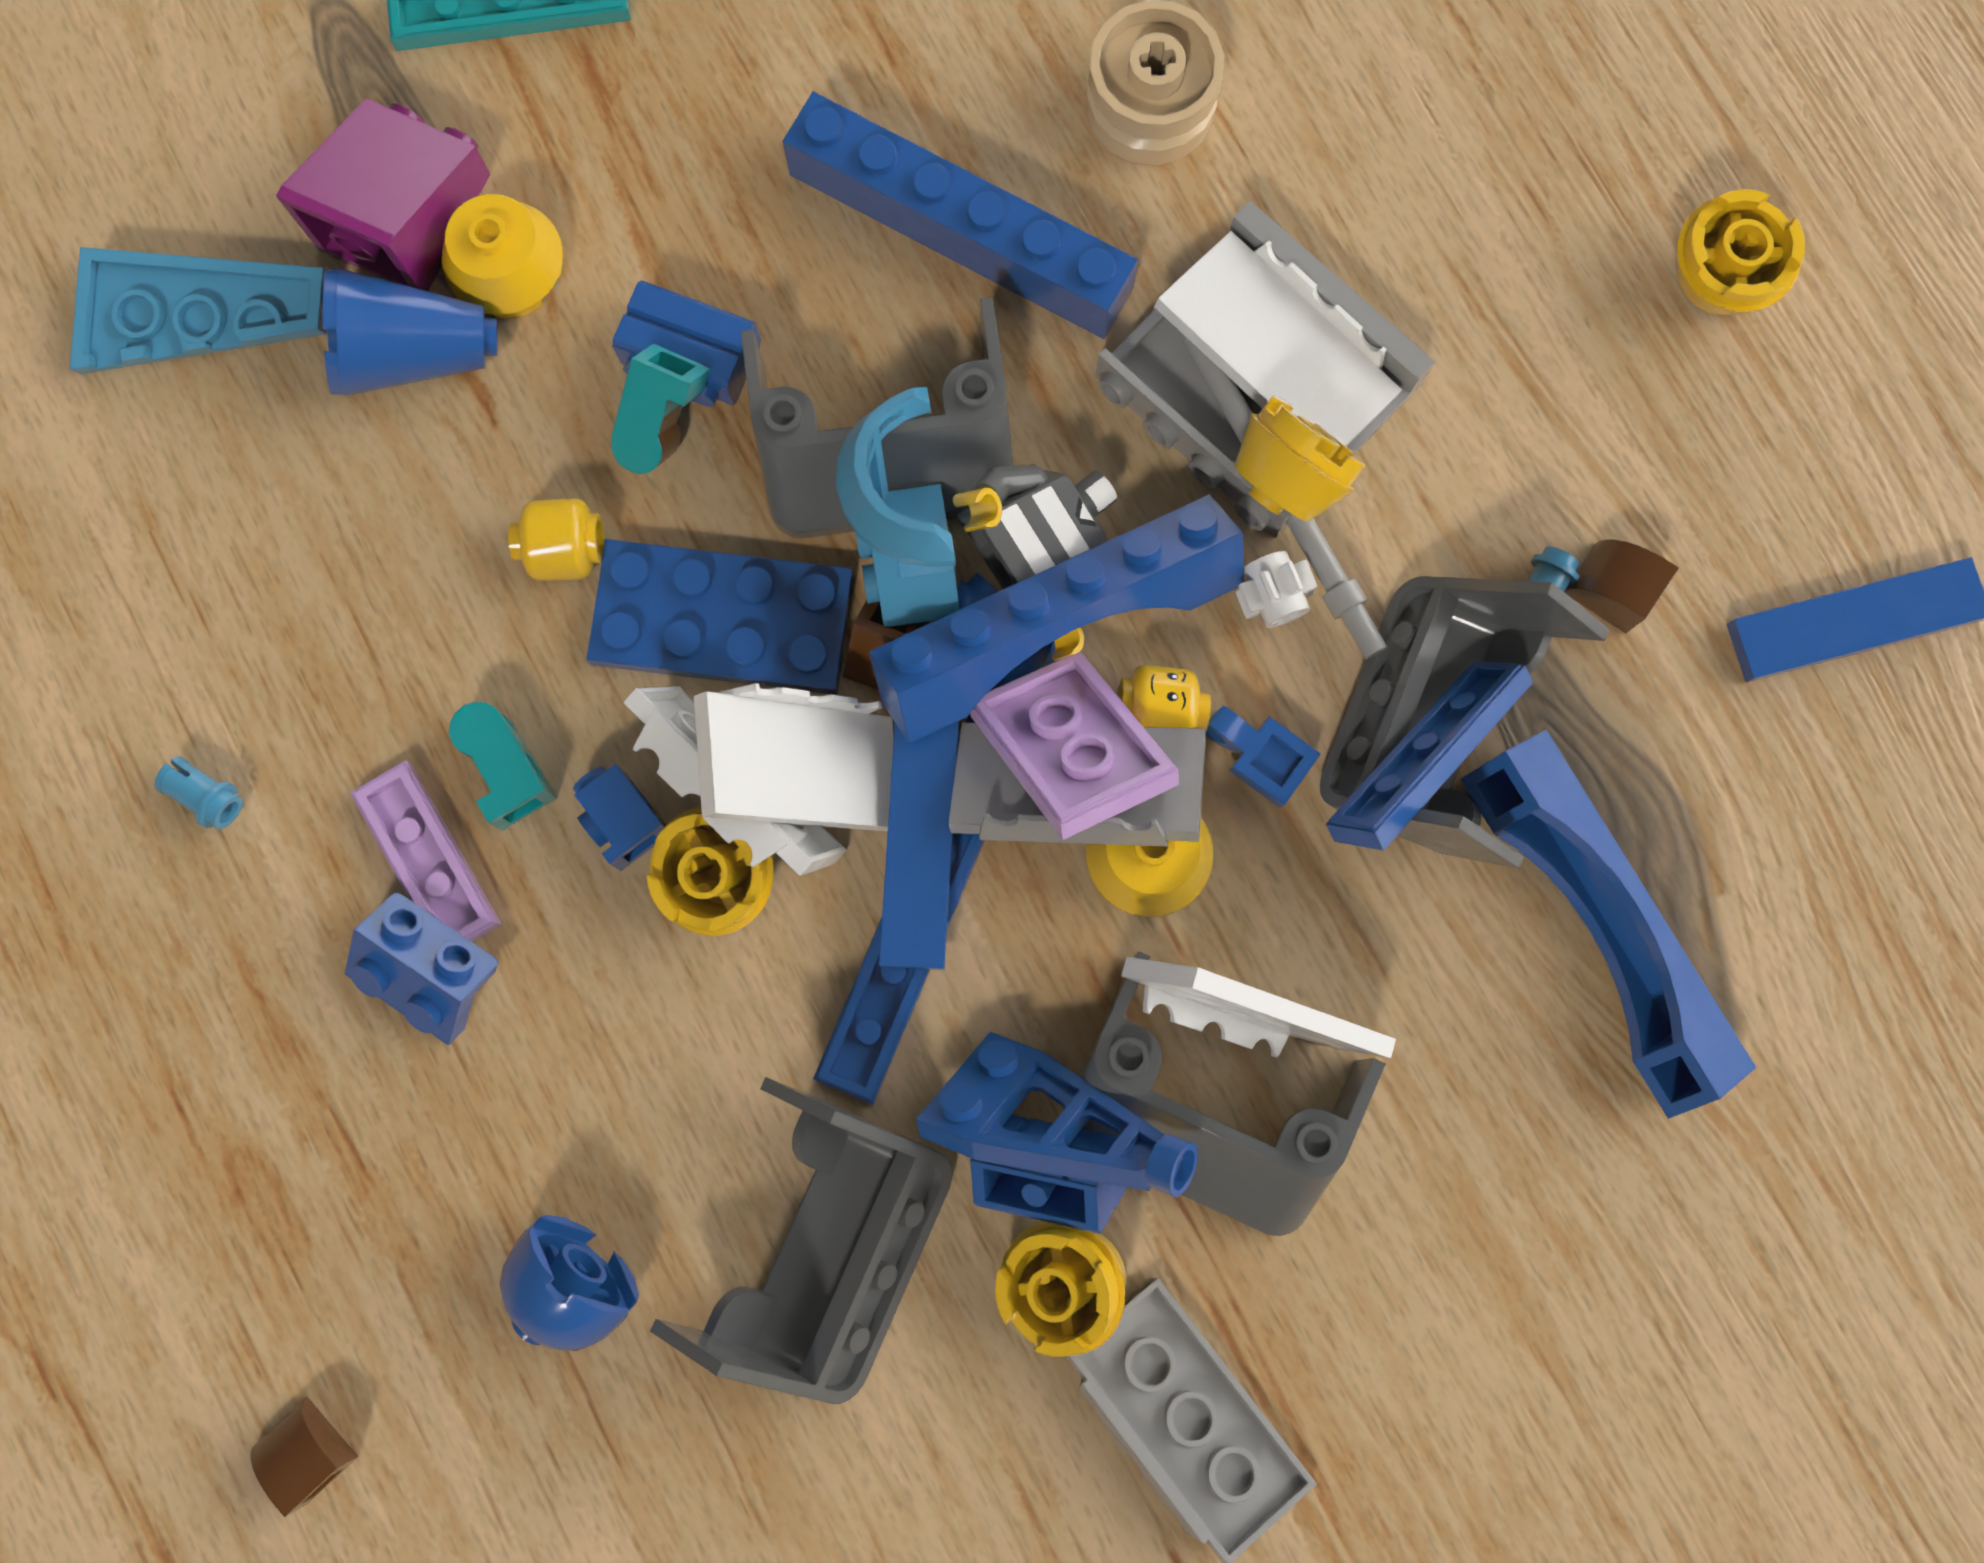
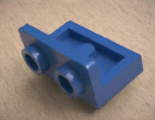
(418, 966)

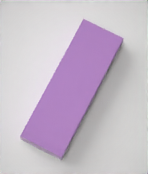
(424, 851)

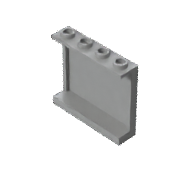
(1166, 389)

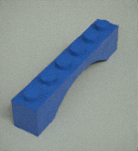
(955, 661)
(1672, 1019)

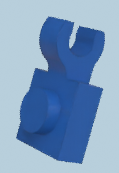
(1268, 759)

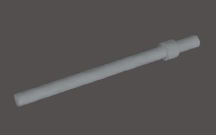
(1343, 595)

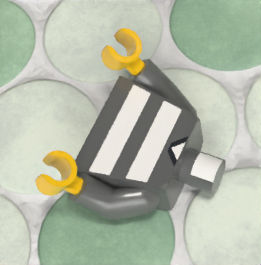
(1032, 521)

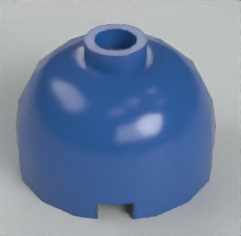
(562, 1289)

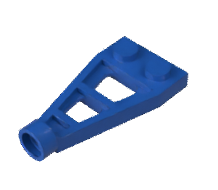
(999, 1076)

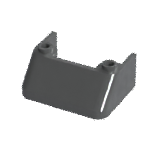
(923, 451)
(1431, 638)
(1234, 1171)
(839, 1265)

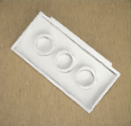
(1279, 337)
(672, 736)
(793, 758)
(1245, 1012)

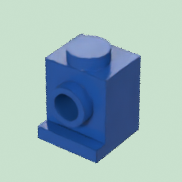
(617, 815)

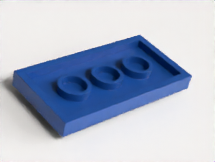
(720, 616)

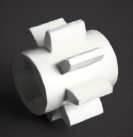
(1276, 589)

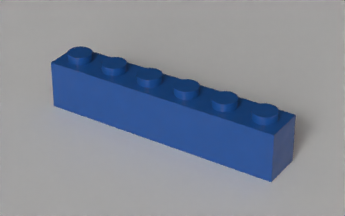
(959, 215)

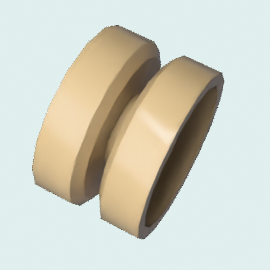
(1154, 81)

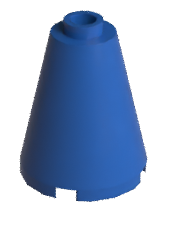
(398, 334)

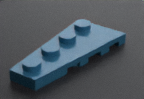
(177, 306)

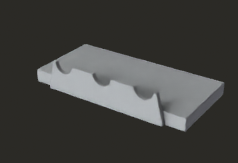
(997, 807)
(1190, 1425)

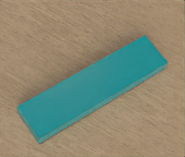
(445, 22)

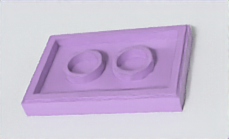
(1073, 745)

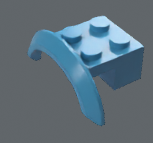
(896, 528)

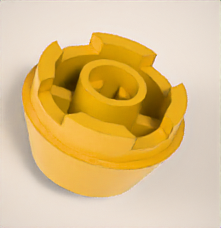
(1738, 253)
(501, 255)
(1294, 463)
(1151, 878)
(704, 879)
(1061, 1288)

